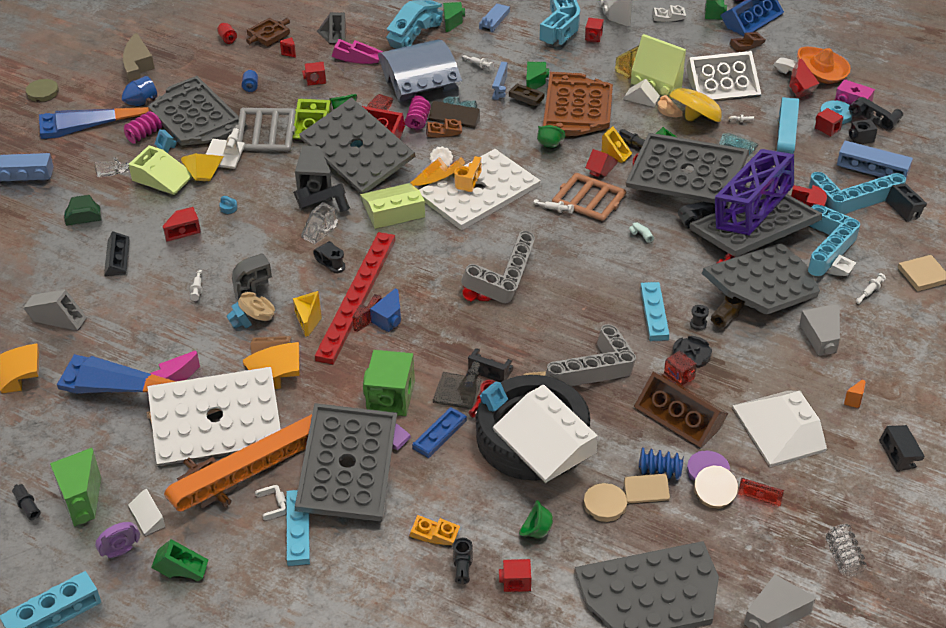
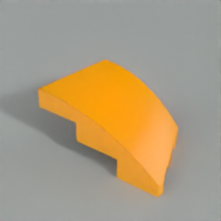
(436, 171)
(282, 359)
(18, 365)

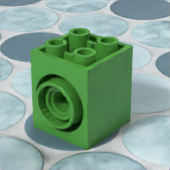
(389, 382)

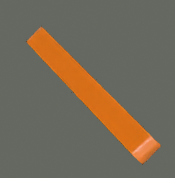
(239, 466)

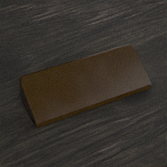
(467, 115)

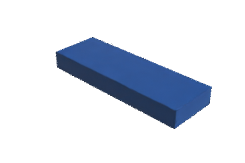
(439, 432)

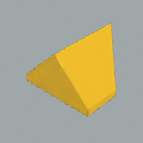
(614, 145)
(202, 165)
(308, 311)

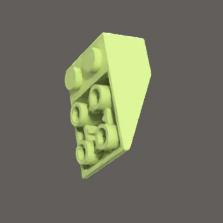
(159, 170)

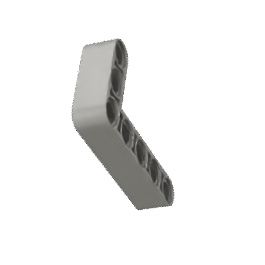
(501, 286)
(614, 362)

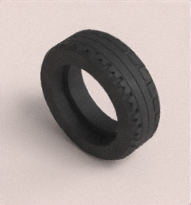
(494, 448)

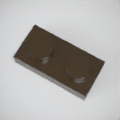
(526, 94)

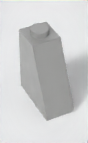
(55, 309)
(822, 328)
(779, 605)

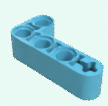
(787, 125)

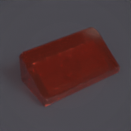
(761, 492)

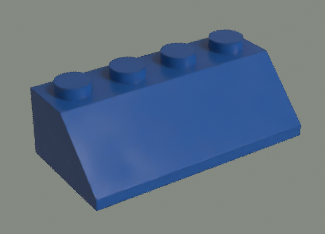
(751, 15)

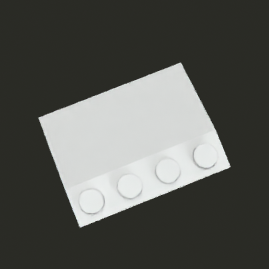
(724, 75)
(546, 434)

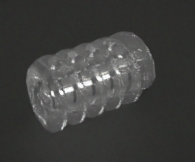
(846, 550)

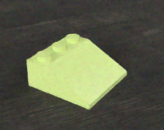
(659, 64)
(394, 205)

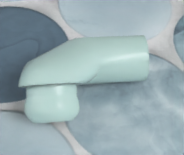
(644, 231)

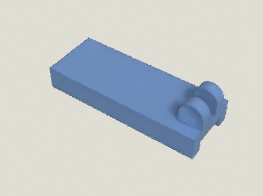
(494, 17)
(499, 81)

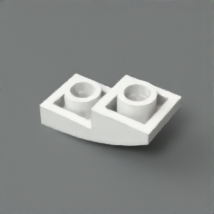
(674, 13)
(784, 65)

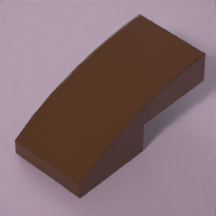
(750, 41)

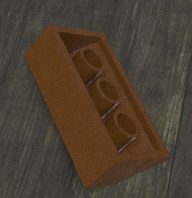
(680, 409)

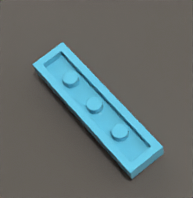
(654, 311)
(297, 533)

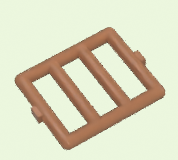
(588, 211)

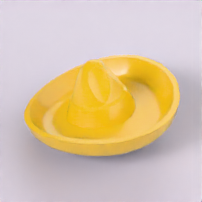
(697, 104)

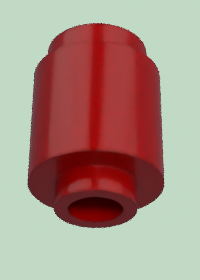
(227, 33)

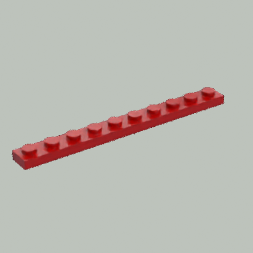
(355, 296)

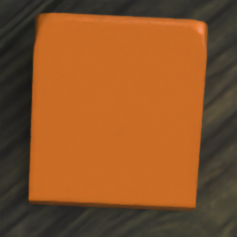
(855, 394)

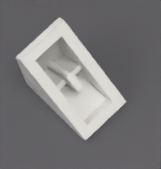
(643, 94)

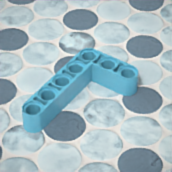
(856, 196)
(842, 234)

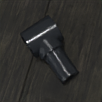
(462, 559)

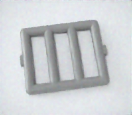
(259, 112)

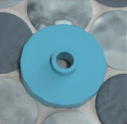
(840, 108)

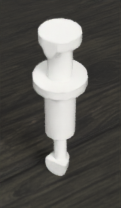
(481, 62)
(556, 206)
(874, 284)
(196, 288)

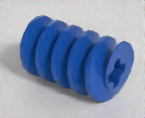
(661, 464)

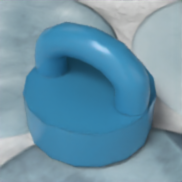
(228, 205)

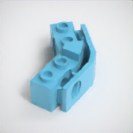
(411, 20)
(560, 21)

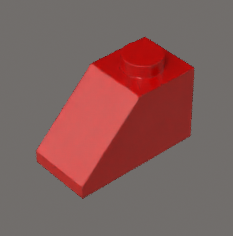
(802, 80)
(600, 163)
(181, 224)

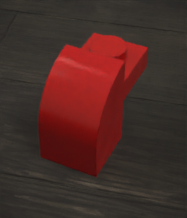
(808, 196)

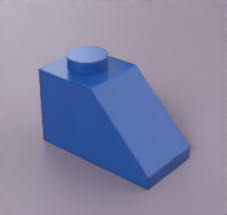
(387, 311)

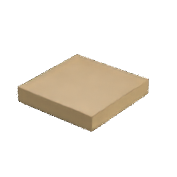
(923, 272)

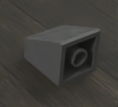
(312, 170)

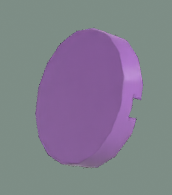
(705, 459)
(117, 539)

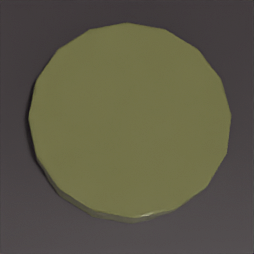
(42, 90)

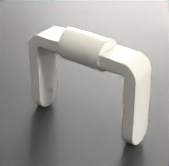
(280, 499)

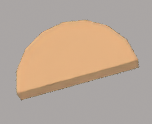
(668, 107)

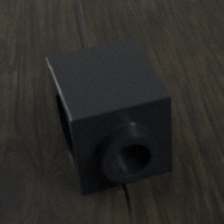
(863, 131)

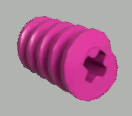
(417, 113)
(141, 126)

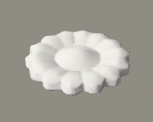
(443, 153)

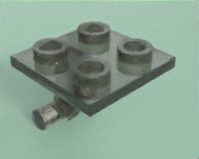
(459, 389)

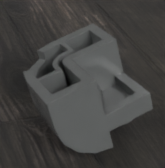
(250, 273)

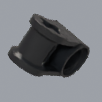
(330, 257)

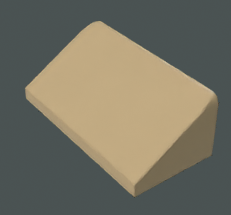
(646, 488)

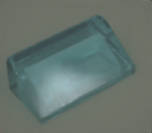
(735, 141)

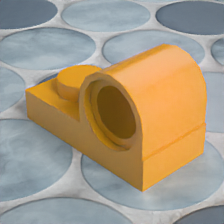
(466, 177)

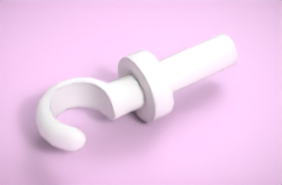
(741, 118)

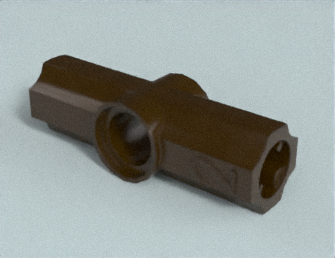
(727, 311)

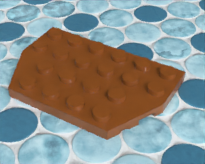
(577, 103)

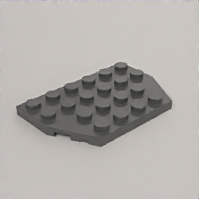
(194, 113)
(764, 279)
(652, 588)

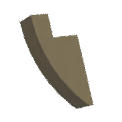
(136, 58)

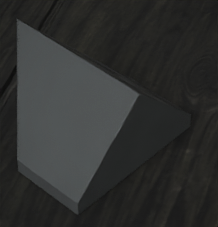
(334, 27)

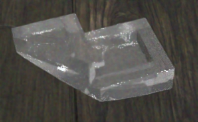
(110, 168)

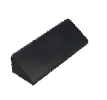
(116, 254)

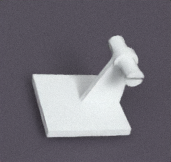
(229, 148)

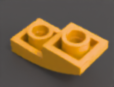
(433, 532)

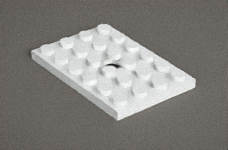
(503, 184)
(182, 409)

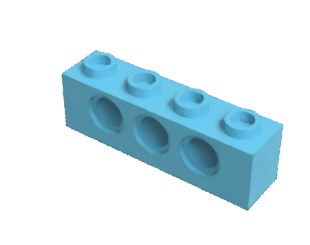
(54, 605)

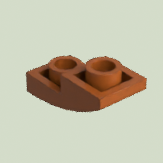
(450, 128)

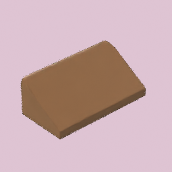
(261, 343)

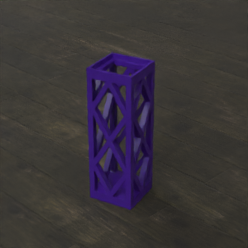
(761, 179)

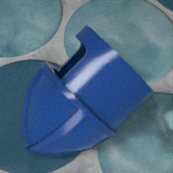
(138, 91)

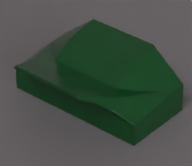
(82, 210)

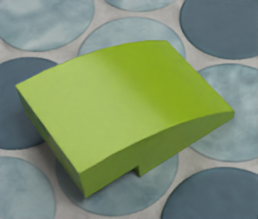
(308, 113)

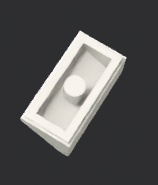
(146, 513)

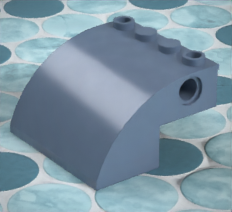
(420, 68)

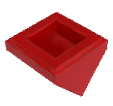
(288, 47)

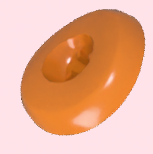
(824, 64)

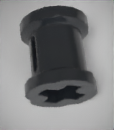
(699, 314)

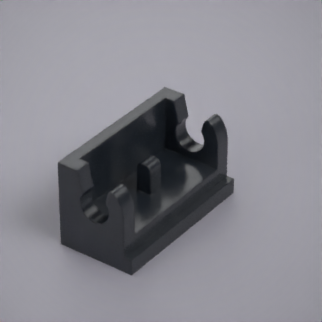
(905, 201)
(490, 368)
(901, 447)

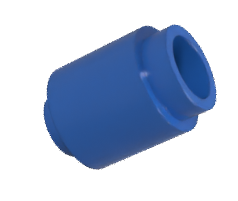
(250, 81)

